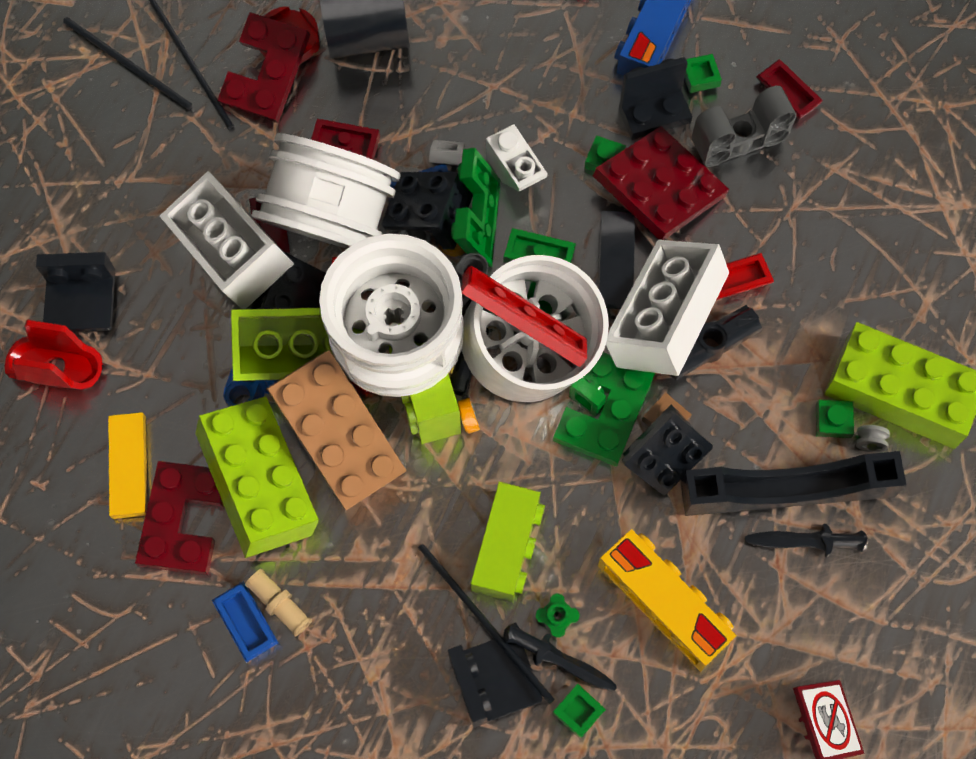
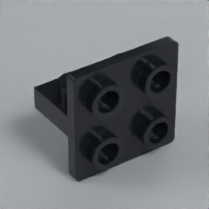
(666, 451)

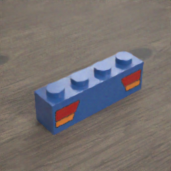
(650, 34)

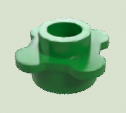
(557, 626)

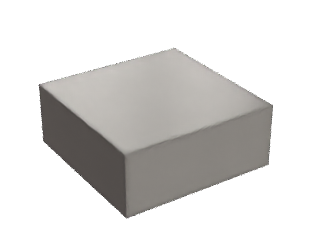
(446, 152)

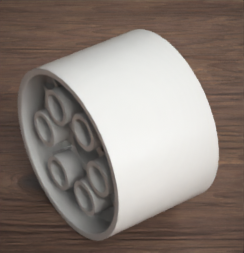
(559, 285)

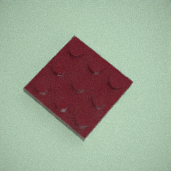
(660, 183)

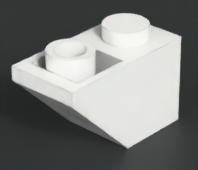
(513, 159)

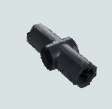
(727, 333)

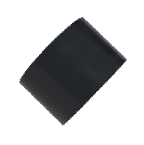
(364, 26)

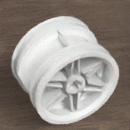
(378, 266)

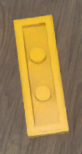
(127, 465)

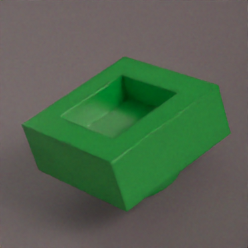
(702, 73)
(601, 151)
(588, 395)
(834, 419)
(579, 711)

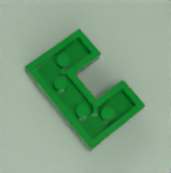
(476, 226)
(526, 243)
(609, 434)

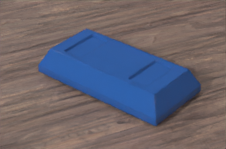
(245, 621)

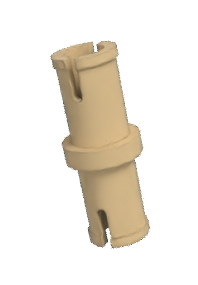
(278, 602)

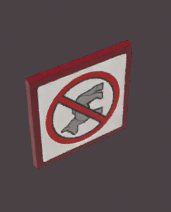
(828, 720)

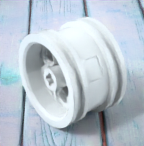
(324, 192)

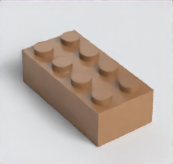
(336, 429)

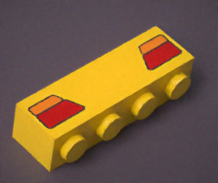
(667, 599)

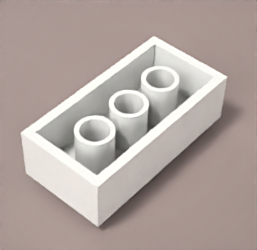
(226, 240)
(667, 307)

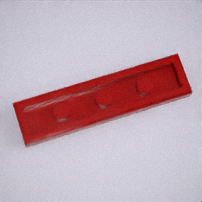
(524, 315)

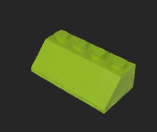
(275, 341)

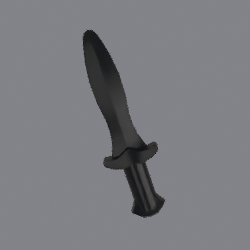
(822, 540)
(545, 651)

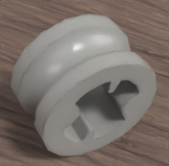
(872, 438)

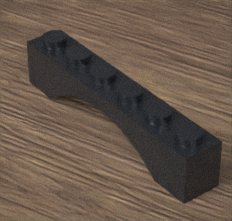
(840, 481)

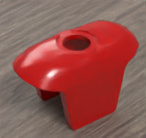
(44, 342)

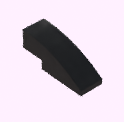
(616, 257)

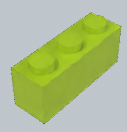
(507, 542)

